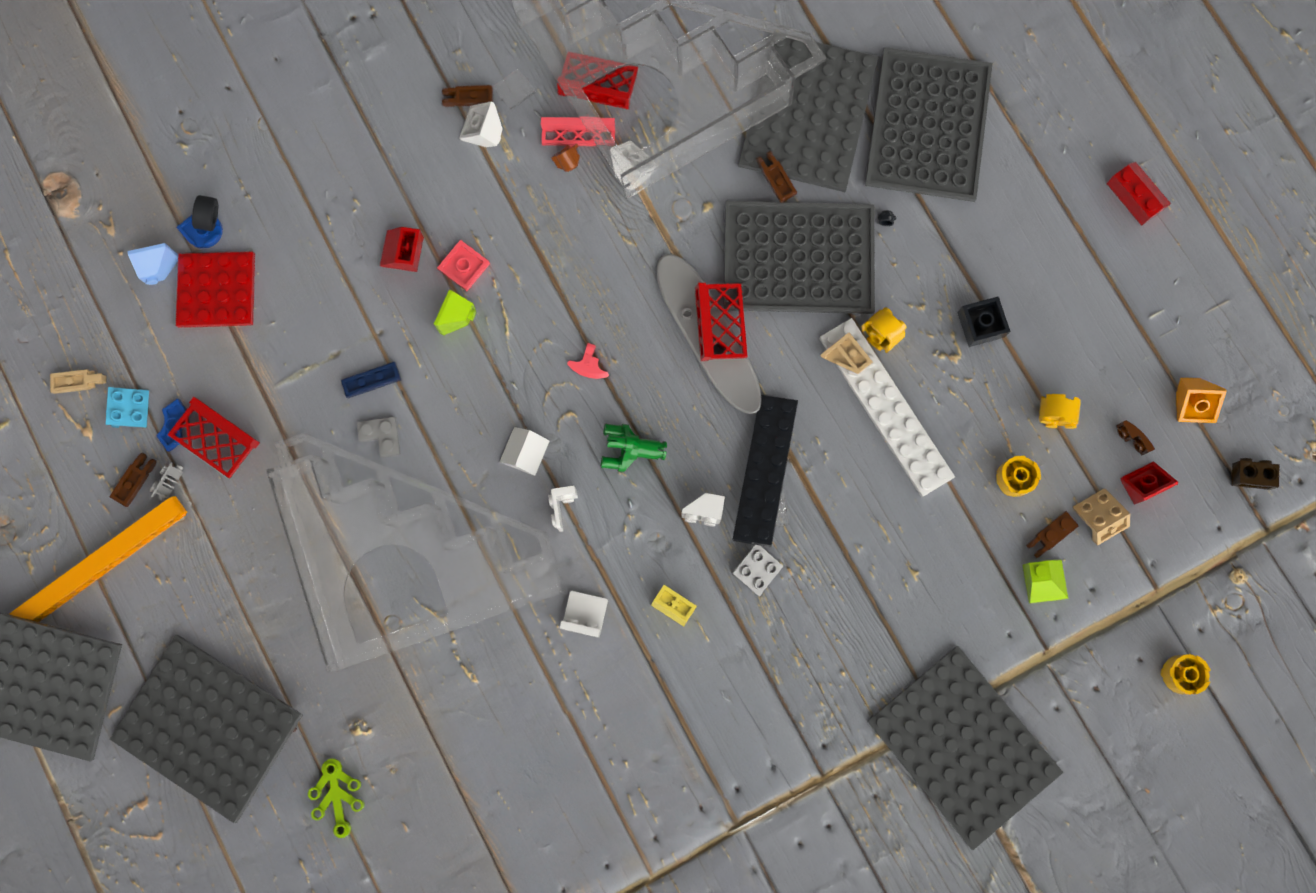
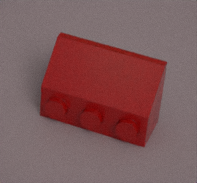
(1138, 193)

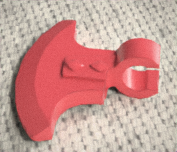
(588, 365)

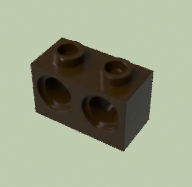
(1255, 474)

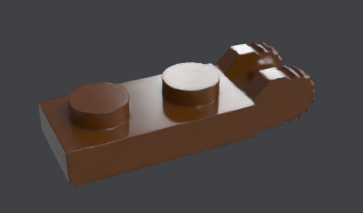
(467, 95)
(777, 178)
(132, 480)
(1053, 533)

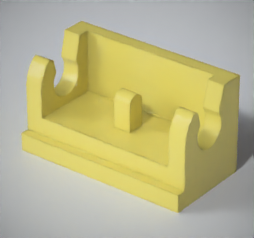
(673, 605)

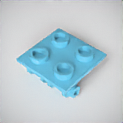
(127, 407)

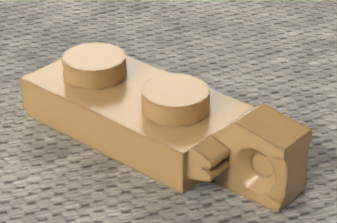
(75, 381)

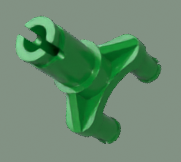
(631, 447)

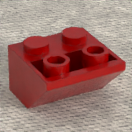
(402, 249)

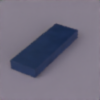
(371, 380)

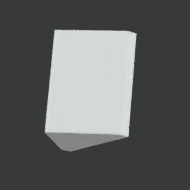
(524, 450)

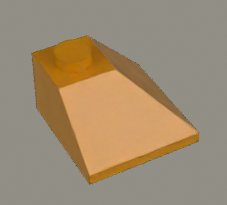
(1198, 400)

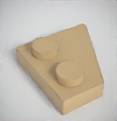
(848, 354)

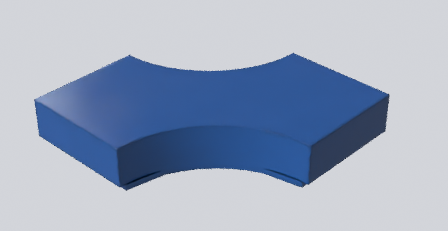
(172, 414)

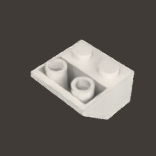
(706, 509)

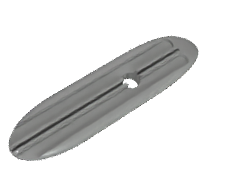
(731, 377)

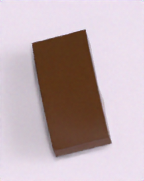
(1129, 431)

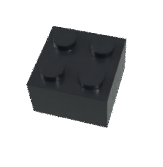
(983, 321)

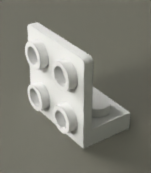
(563, 494)
(584, 614)

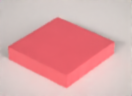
(463, 265)

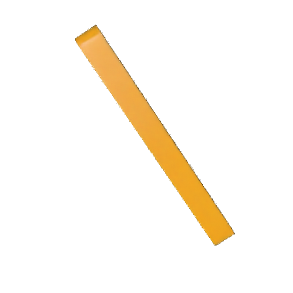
(101, 561)

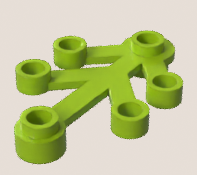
(335, 794)

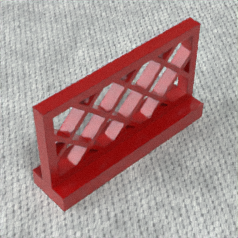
(611, 96)
(704, 321)
(219, 422)

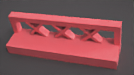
(573, 125)

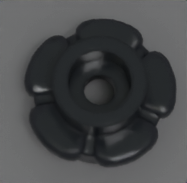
(886, 218)

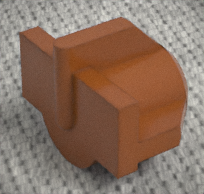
(567, 158)

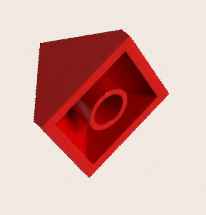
(1147, 482)

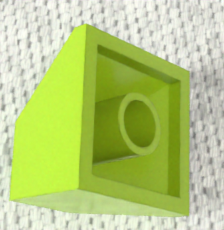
(454, 313)
(1045, 581)

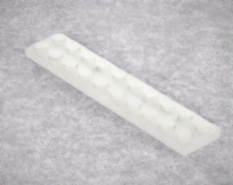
(893, 416)

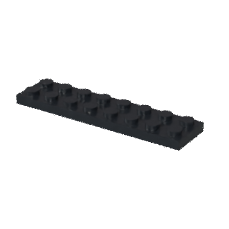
(765, 471)

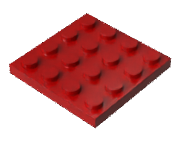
(215, 289)

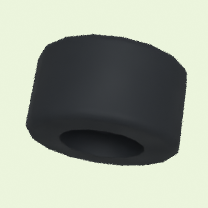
(205, 213)

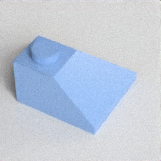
(153, 262)

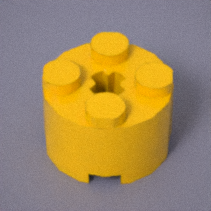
(884, 330)
(1059, 411)
(1021, 466)
(1197, 674)

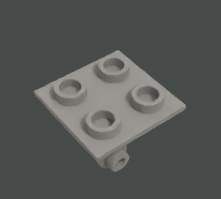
(157, 487)
(757, 569)

